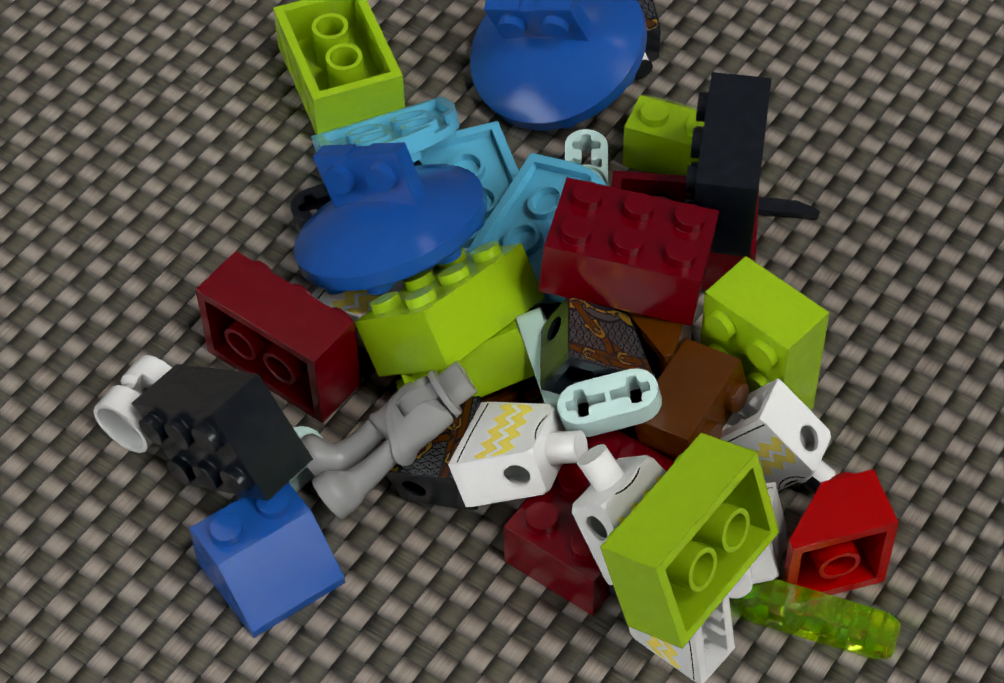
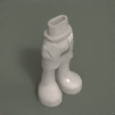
(408, 423)

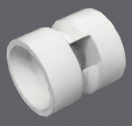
(115, 411)

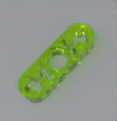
(821, 618)

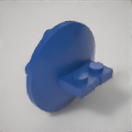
(556, 58)
(385, 218)

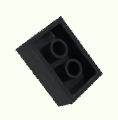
(729, 156)
(221, 431)

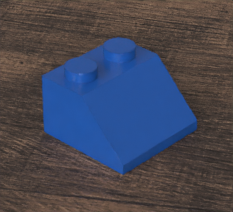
(266, 558)

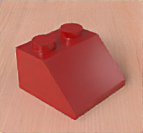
(843, 536)

